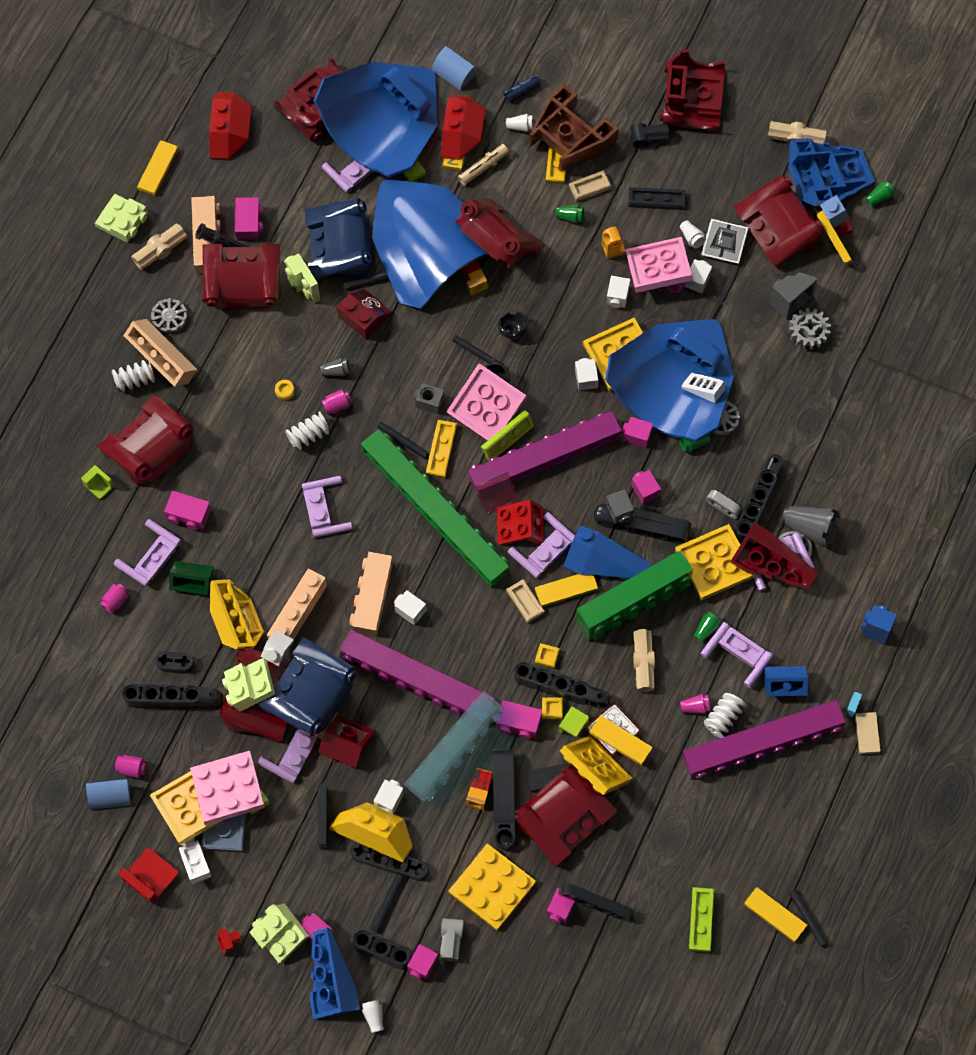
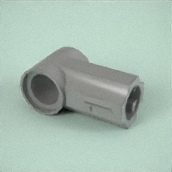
(451, 934)

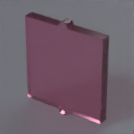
(496, 492)

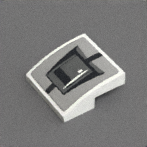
(724, 241)

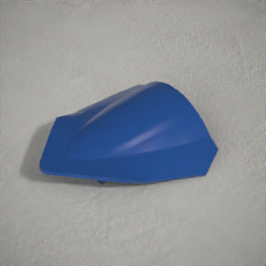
(380, 114)
(420, 238)
(656, 364)

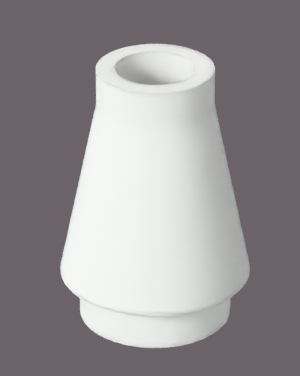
(521, 123)
(692, 234)
(373, 1015)

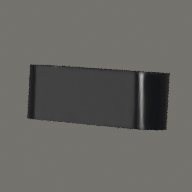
(376, 941)

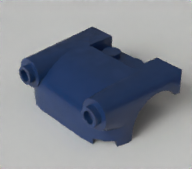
(340, 239)
(311, 689)

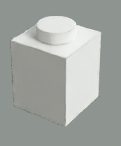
(700, 273)
(618, 292)
(586, 374)
(409, 607)
(277, 648)
(389, 796)

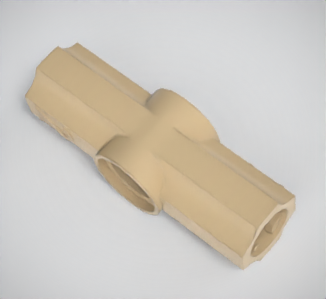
(793, 131)
(159, 246)
(643, 660)

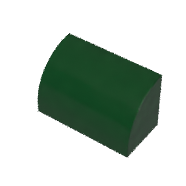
(191, 577)

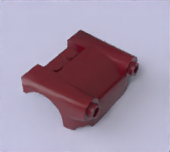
(693, 93)
(299, 102)
(779, 221)
(496, 234)
(241, 276)
(150, 442)
(254, 718)
(563, 814)

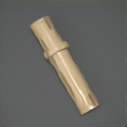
(489, 160)

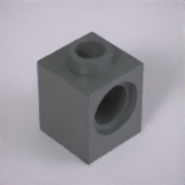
(433, 405)
(620, 506)

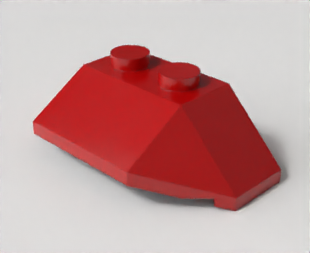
(228, 125)
(461, 127)

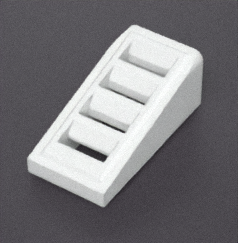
(711, 395)

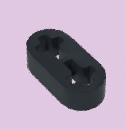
(173, 666)

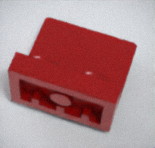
(520, 522)
(149, 875)

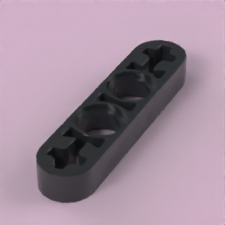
(387, 865)
(595, 901)

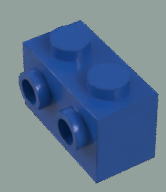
(878, 624)
(786, 681)

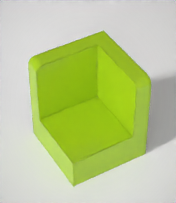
(97, 482)
(574, 722)

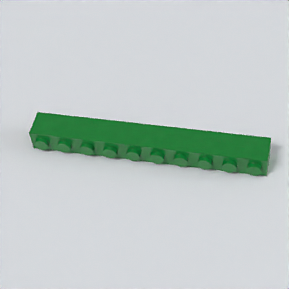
(435, 509)

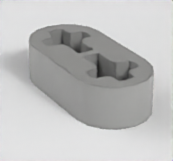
(724, 504)

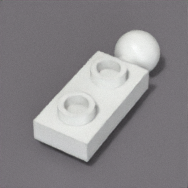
(194, 861)

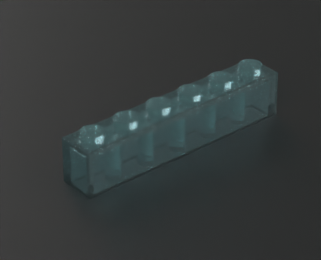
(454, 746)

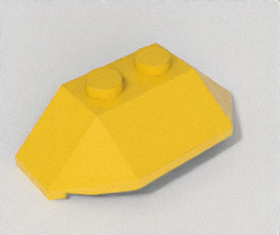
(234, 615)
(375, 829)

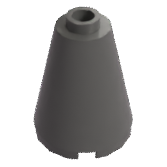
(813, 522)

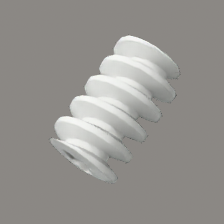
(133, 376)
(307, 431)
(723, 713)

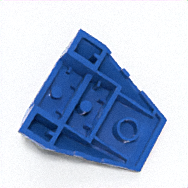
(827, 170)

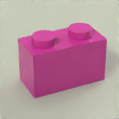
(248, 219)
(187, 510)
(519, 720)

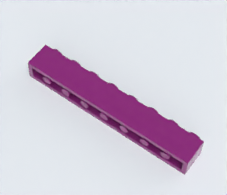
(550, 450)
(408, 673)
(763, 739)

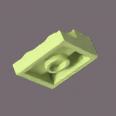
(122, 218)
(301, 277)
(248, 684)
(279, 932)

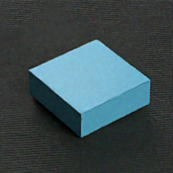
(853, 704)

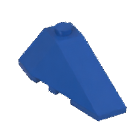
(599, 555)
(333, 986)

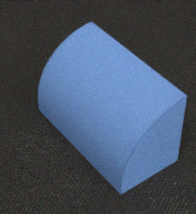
(453, 68)
(109, 794)

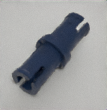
(522, 88)

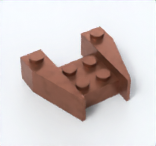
(570, 134)

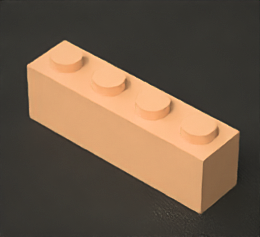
(203, 211)
(160, 352)
(372, 594)
(299, 604)

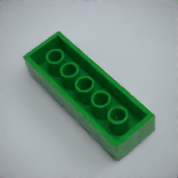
(634, 596)

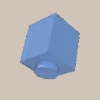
(834, 211)

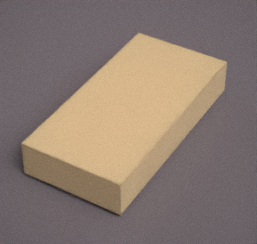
(590, 186)
(525, 601)
(867, 733)

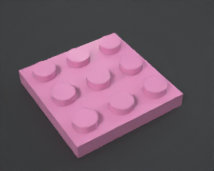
(658, 264)
(486, 402)
(227, 787)

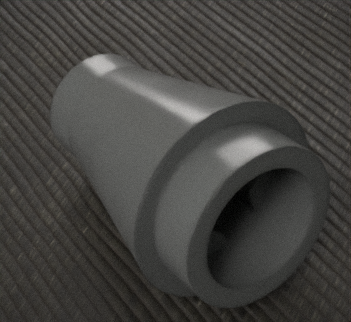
(336, 368)

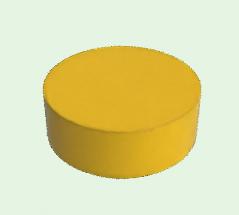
(284, 390)

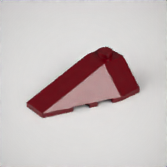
(767, 555)

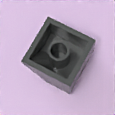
(792, 293)

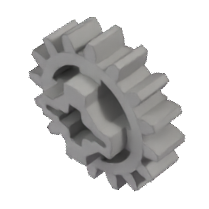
(816, 324)

